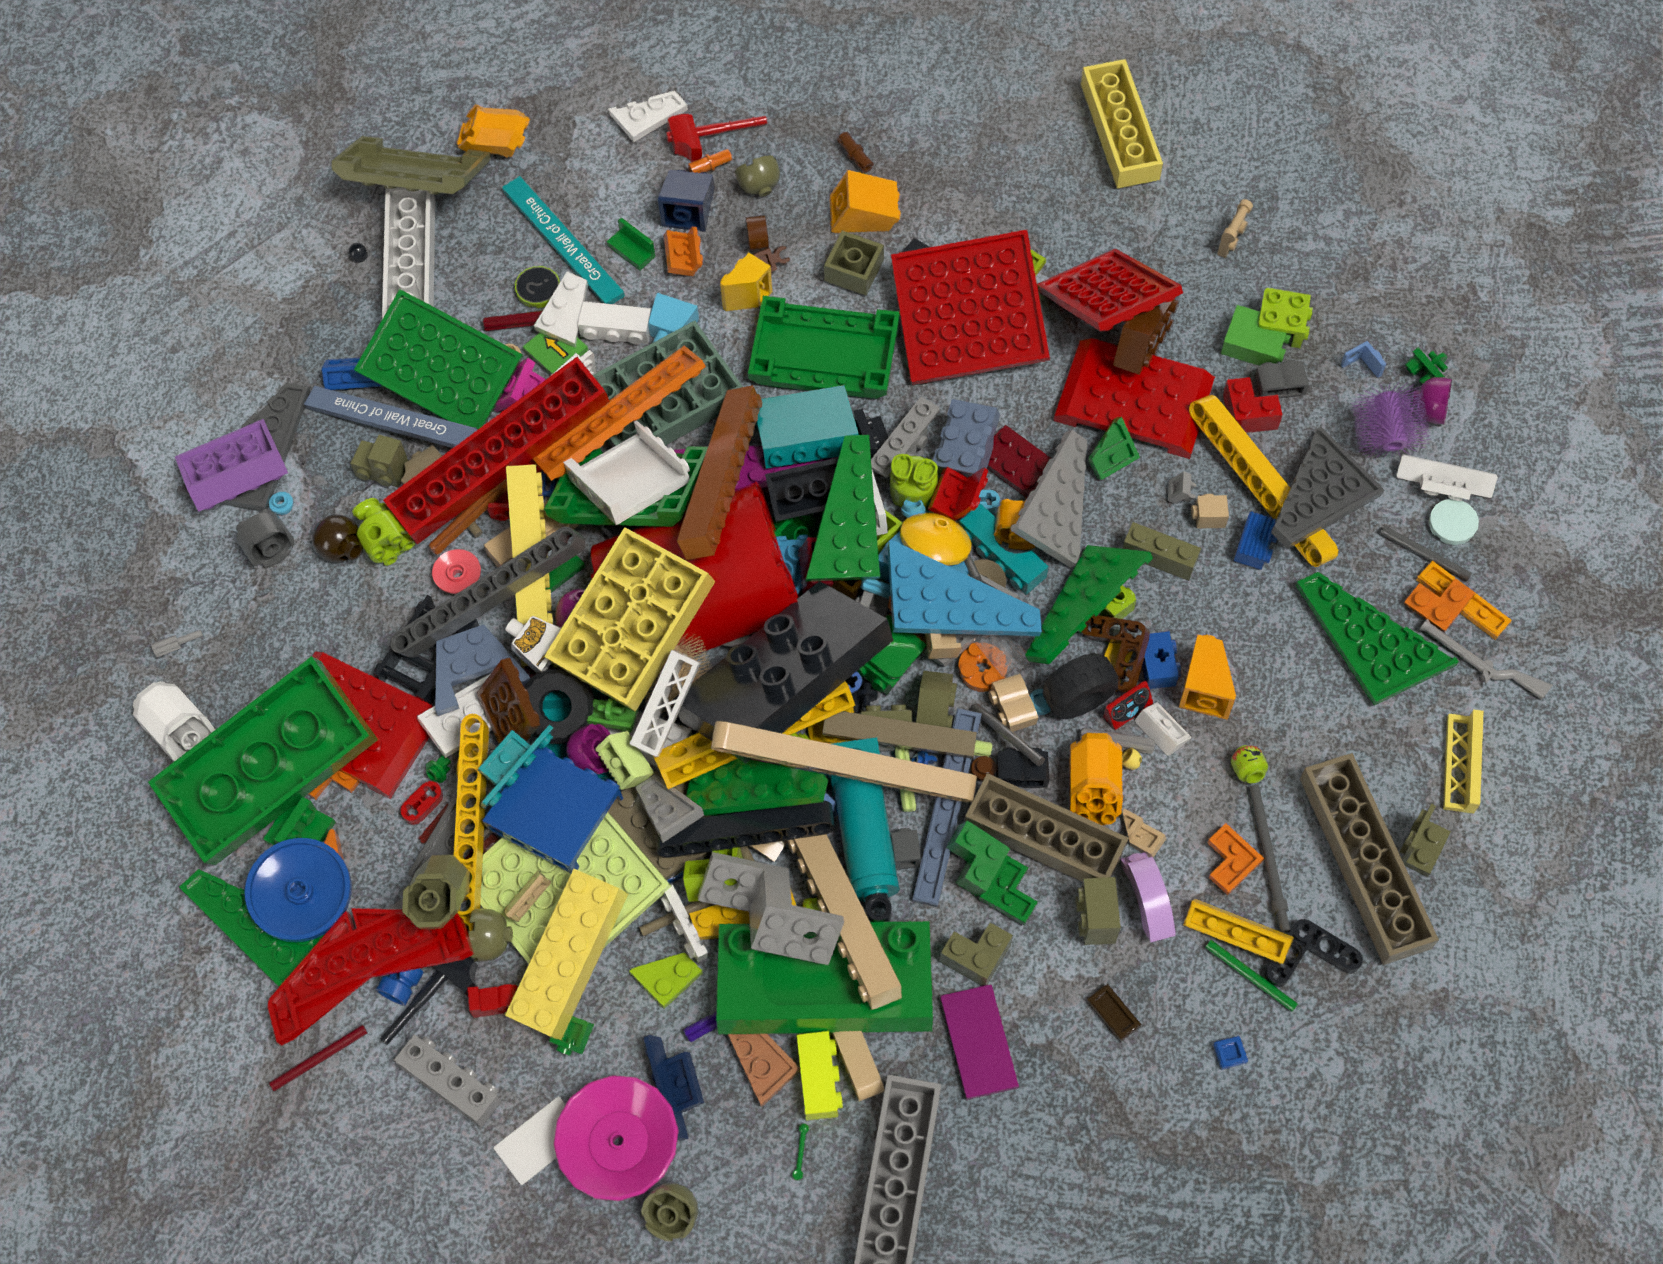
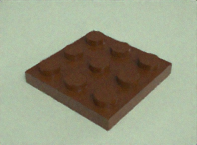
(508, 702)

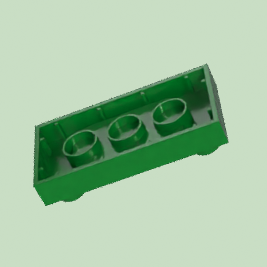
(791, 995)

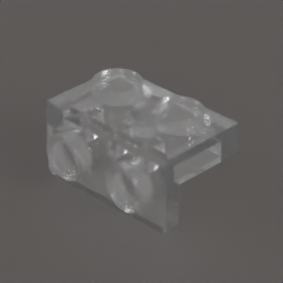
(1002, 653)

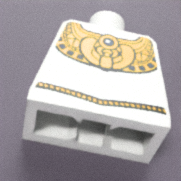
(533, 641)

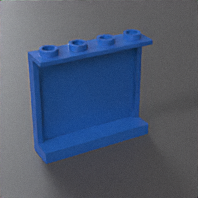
(552, 809)

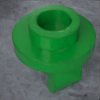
(437, 770)

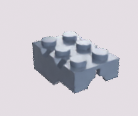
(967, 437)

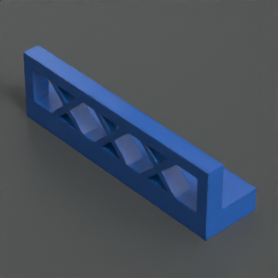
(341, 375)

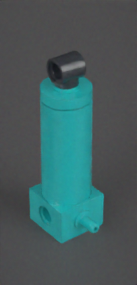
(866, 837)

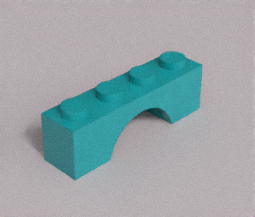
(1022, 569)

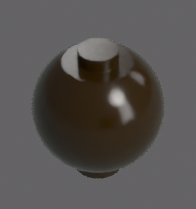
(337, 539)

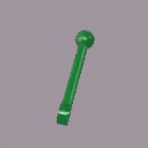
(798, 1174)

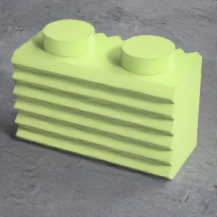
(624, 760)

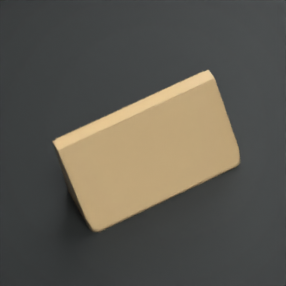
(527, 896)

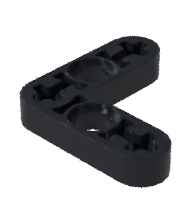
(1302, 944)

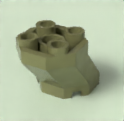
(436, 892)

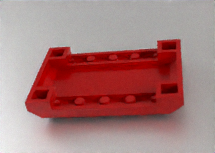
(1150, 403)
(392, 719)

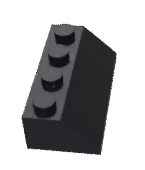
(800, 489)

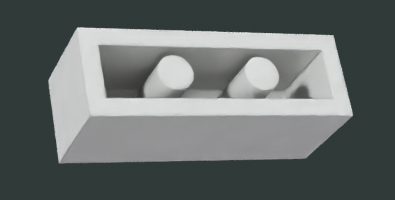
(614, 323)

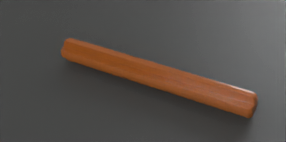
(466, 518)

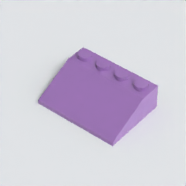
(230, 465)

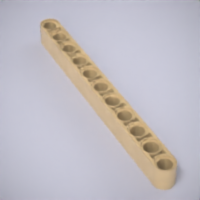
(843, 761)

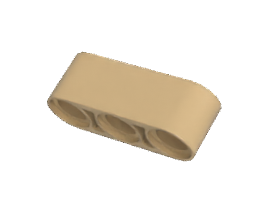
(858, 1064)

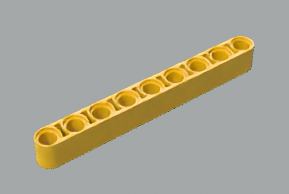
(1255, 471)
(471, 815)

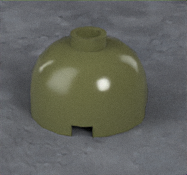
(759, 176)
(489, 934)
(670, 1211)

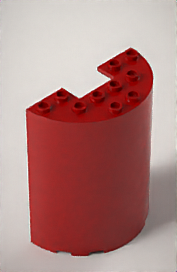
(746, 570)

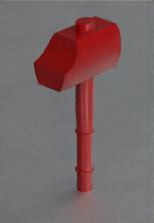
(686, 136)

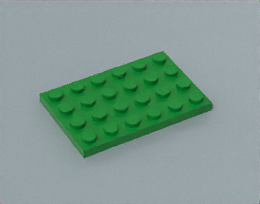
(438, 362)

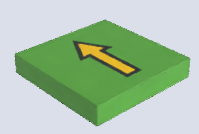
(551, 352)

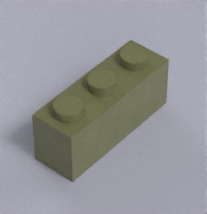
(1167, 552)

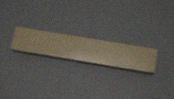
(901, 734)

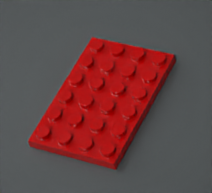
(1109, 289)

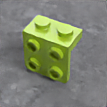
(1286, 313)

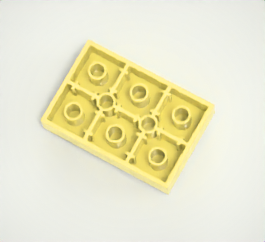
(630, 618)

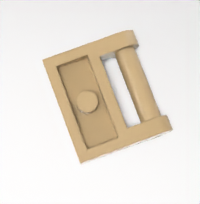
(1237, 226)

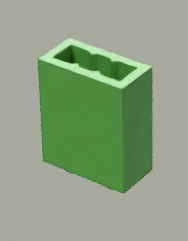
(1250, 342)

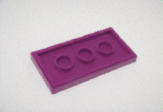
(979, 1042)

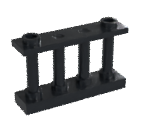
(426, 689)

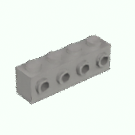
(448, 1080)

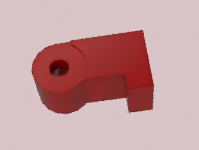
(490, 1000)

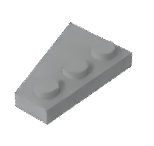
(667, 808)

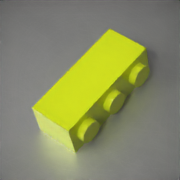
(819, 1075)

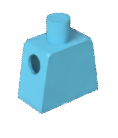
(670, 315)

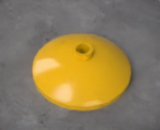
(936, 538)

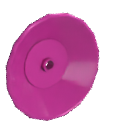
(600, 1115)

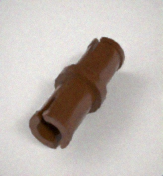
(855, 152)

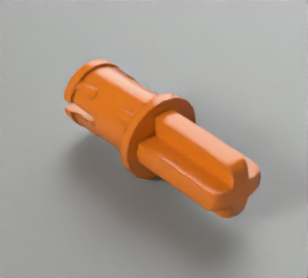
(709, 162)

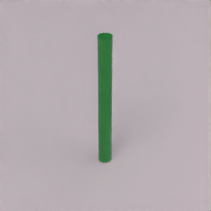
(1251, 975)

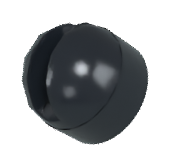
(357, 252)

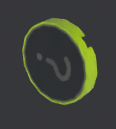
(536, 286)

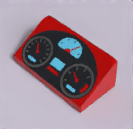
(1128, 705)

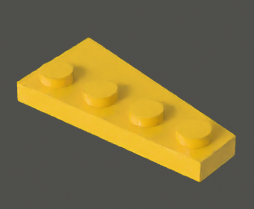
(708, 919)

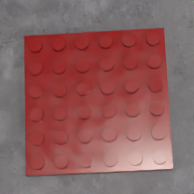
(970, 307)

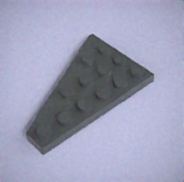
(282, 419)

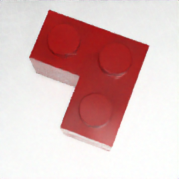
(1251, 412)

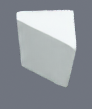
(1162, 728)

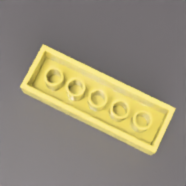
(1121, 123)
(567, 954)

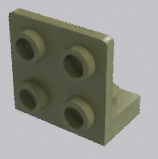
(1424, 843)

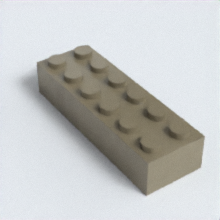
(1045, 830)

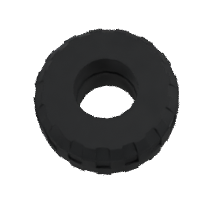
(1080, 686)
(578, 692)

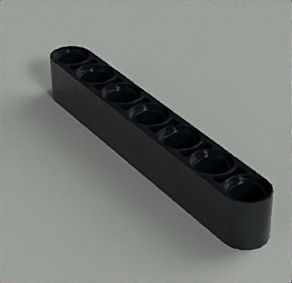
(749, 829)

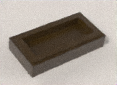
(1113, 1013)

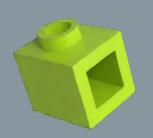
(1121, 605)

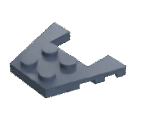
(466, 658)

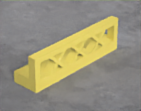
(1473, 764)

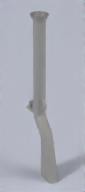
(1532, 684)

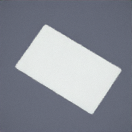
(531, 1145)

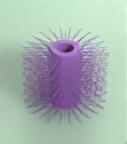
(1390, 421)

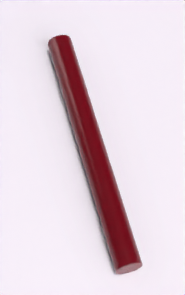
(317, 1058)

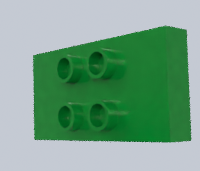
(262, 761)

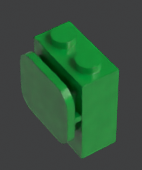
(893, 661)

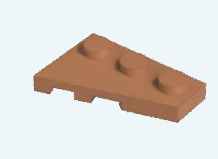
(764, 1064)

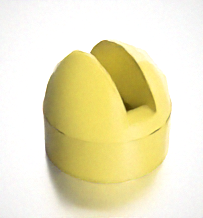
(1131, 759)

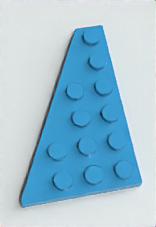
(946, 601)

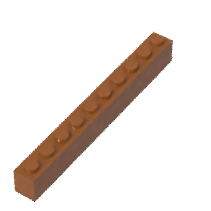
(719, 473)

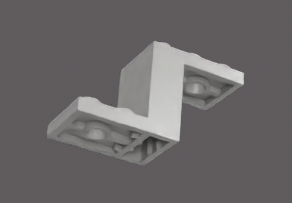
(774, 921)

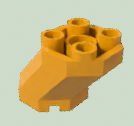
(493, 130)
(1096, 778)

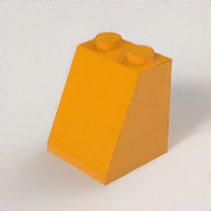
(864, 204)
(1208, 680)

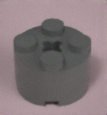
(264, 538)

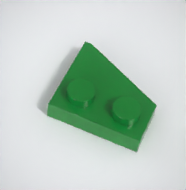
(1113, 450)

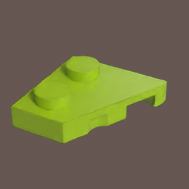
(667, 977)

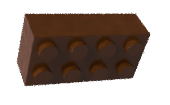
(1143, 336)

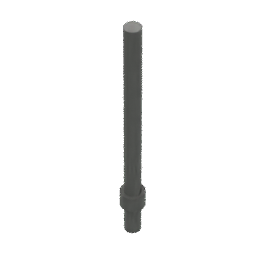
(1278, 904)

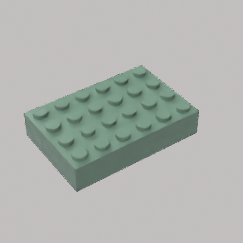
(687, 408)

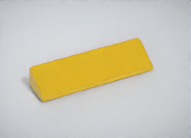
(1238, 931)

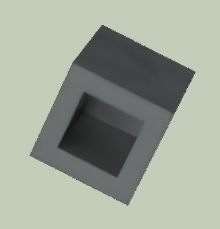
(906, 848)

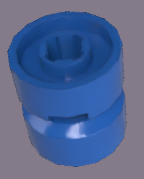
(398, 985)

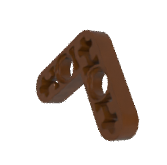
(1128, 644)

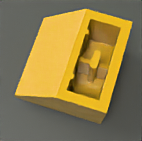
(746, 284)

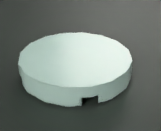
(1453, 521)

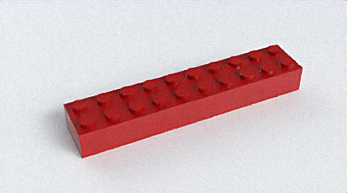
(506, 440)

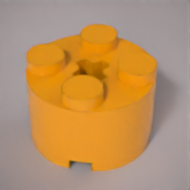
(1007, 516)

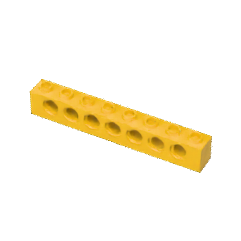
(695, 757)

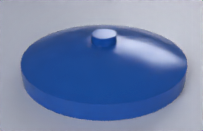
(298, 889)

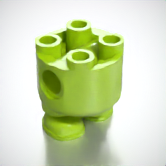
(912, 479)
(381, 532)

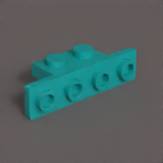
(507, 760)

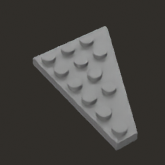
(1055, 507)

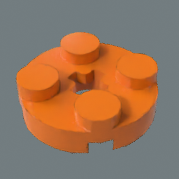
(970, 671)

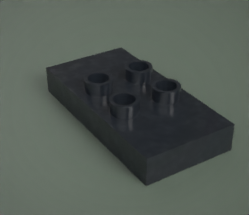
(787, 664)

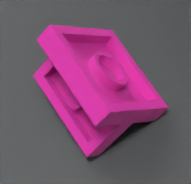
(520, 384)

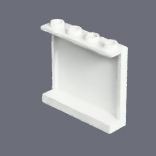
(630, 475)

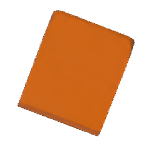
(334, 842)

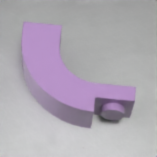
(1151, 896)

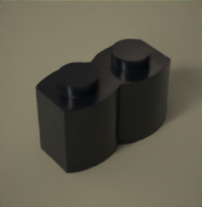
(1020, 770)

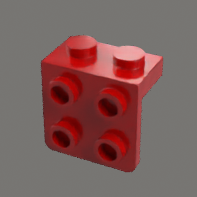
(957, 494)

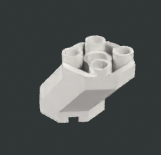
(170, 718)

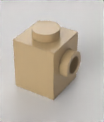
(1210, 511)

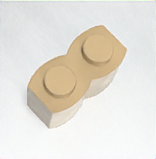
(1013, 702)

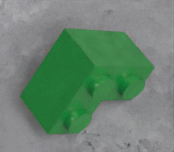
(983, 857)

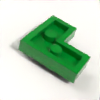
(1004, 894)

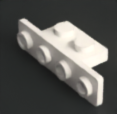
(1446, 478)

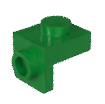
(575, 1037)

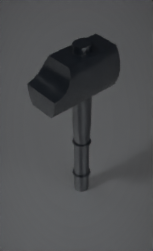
(460, 973)

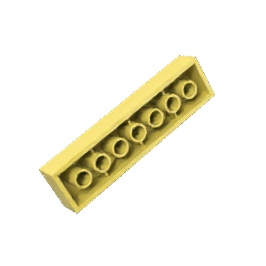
(527, 530)

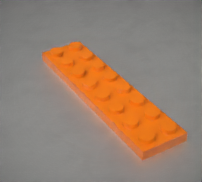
(620, 411)

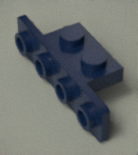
(674, 1080)

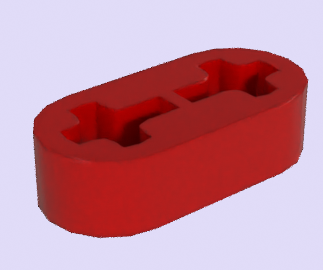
(421, 802)

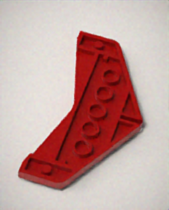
(349, 957)

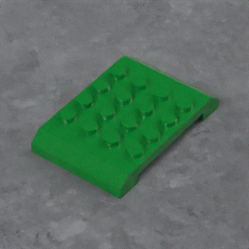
(823, 348)
(571, 506)

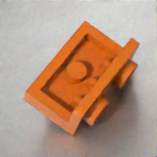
(683, 252)

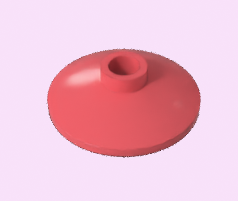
(452, 563)

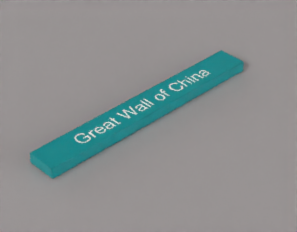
(563, 241)

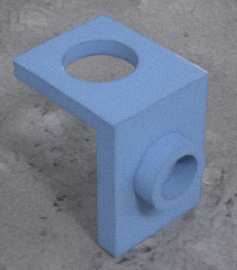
(1369, 355)

